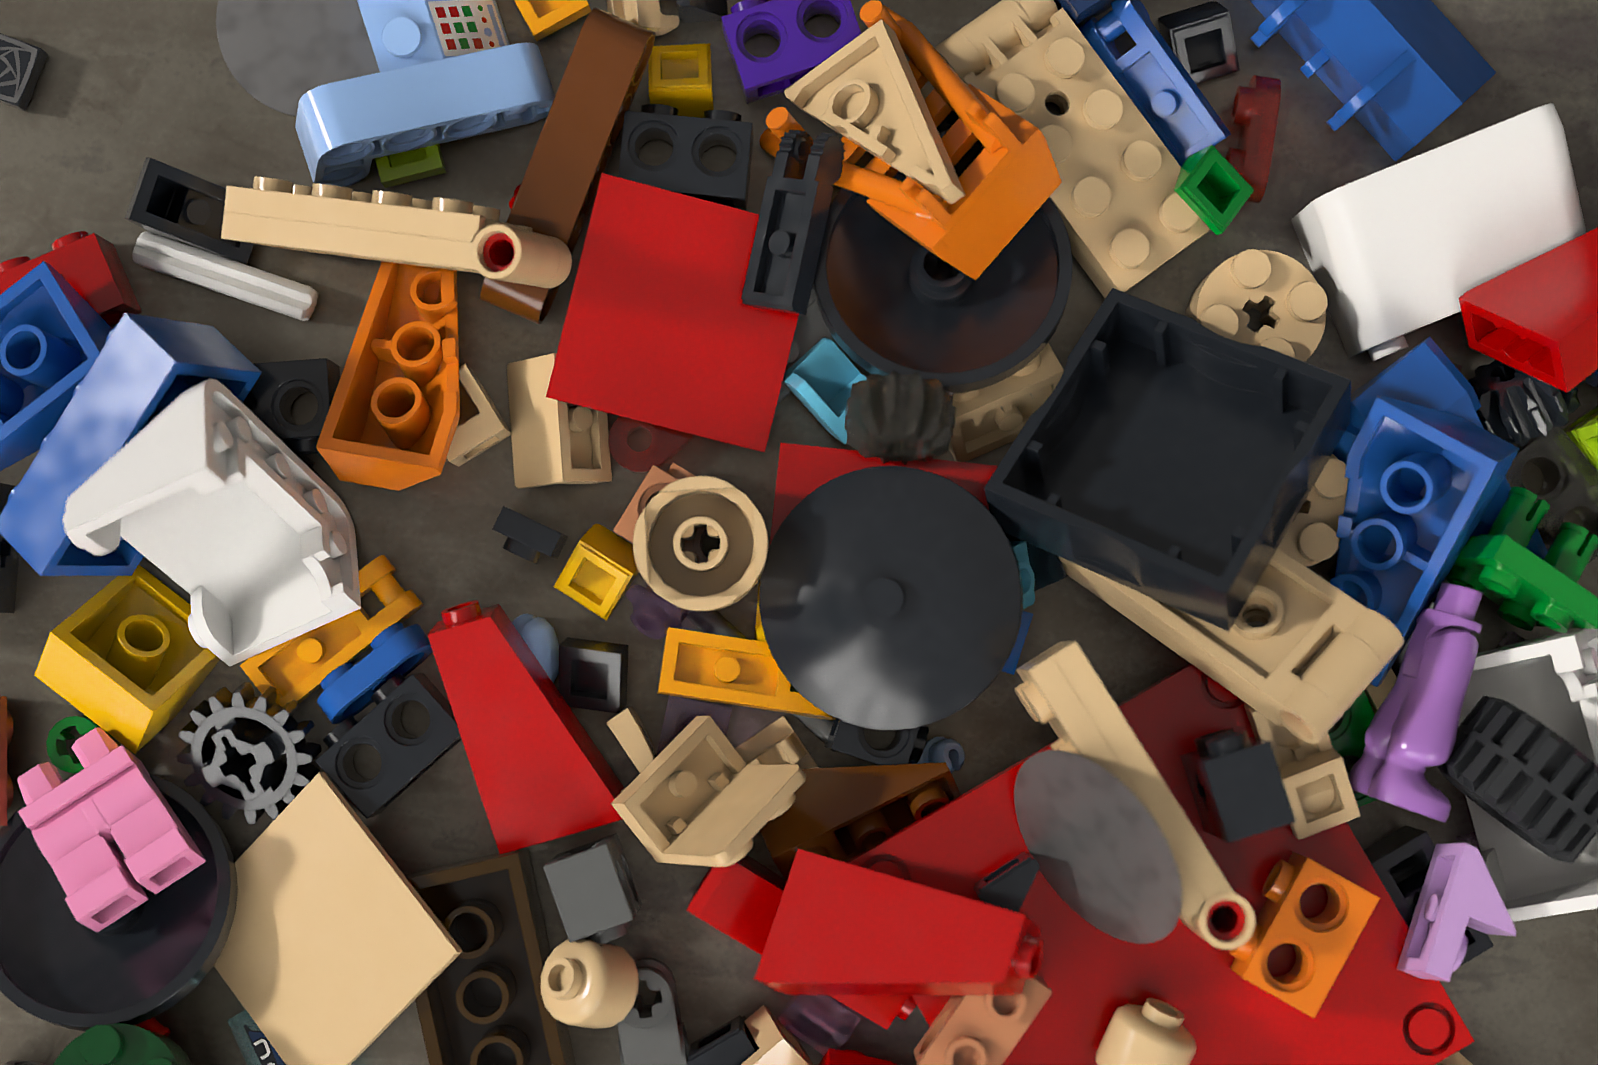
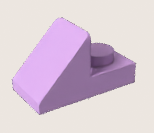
(1453, 896)

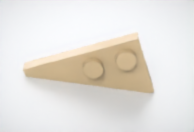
(877, 104)

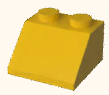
(127, 658)

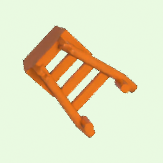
(999, 186)

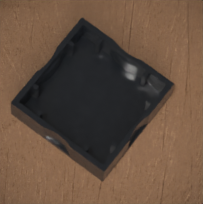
(1170, 457)

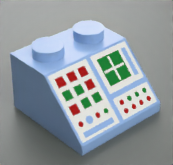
(430, 30)

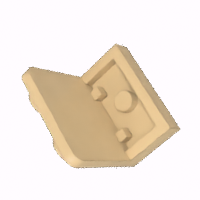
(703, 800)

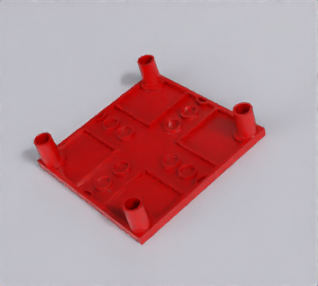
(1368, 1014)

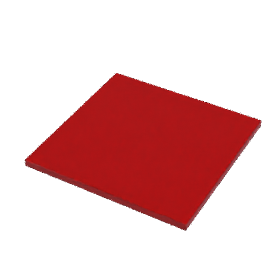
(663, 321)

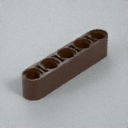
(575, 146)

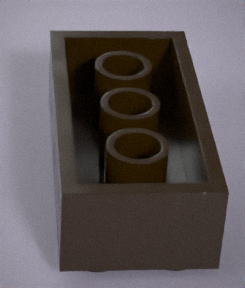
(490, 996)

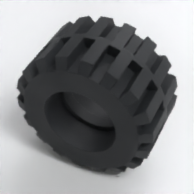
(1526, 778)

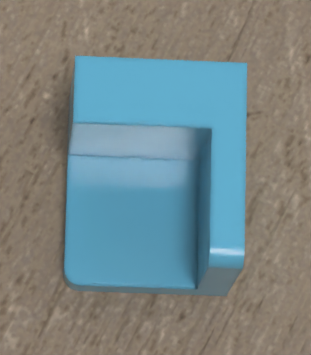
(823, 384)

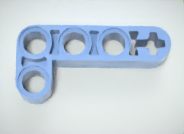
(419, 107)

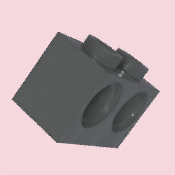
(594, 890)

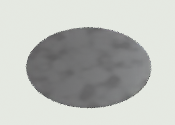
(292, 46)
(1098, 846)

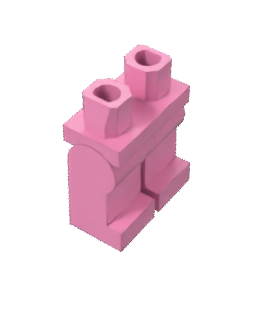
(88, 812)

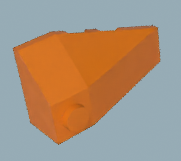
(398, 383)

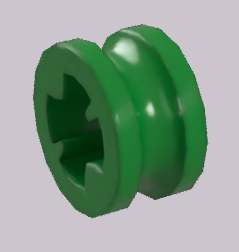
(57, 742)

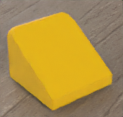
(682, 78)
(599, 571)

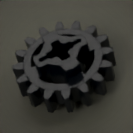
(244, 727)

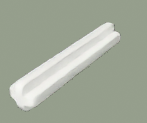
(225, 276)

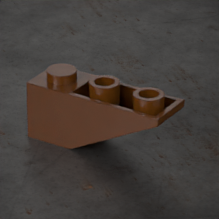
(854, 808)

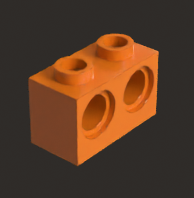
(1318, 941)

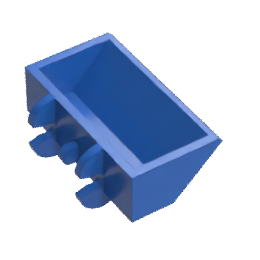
(1386, 61)

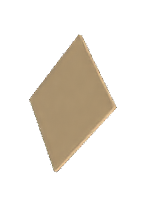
(327, 933)

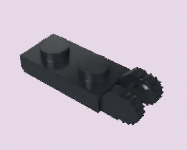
(793, 222)

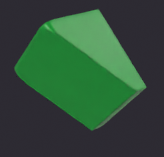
(1212, 188)

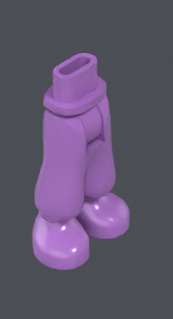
(1424, 707)

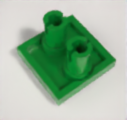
(1520, 582)

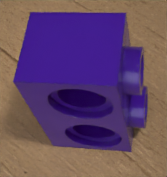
(798, 49)

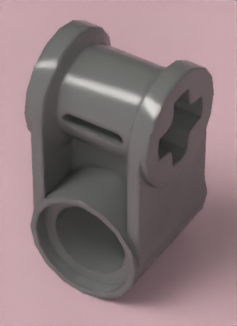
(654, 1031)

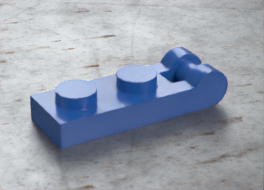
(1155, 80)

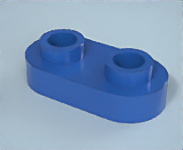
(351, 686)

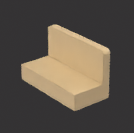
(551, 437)

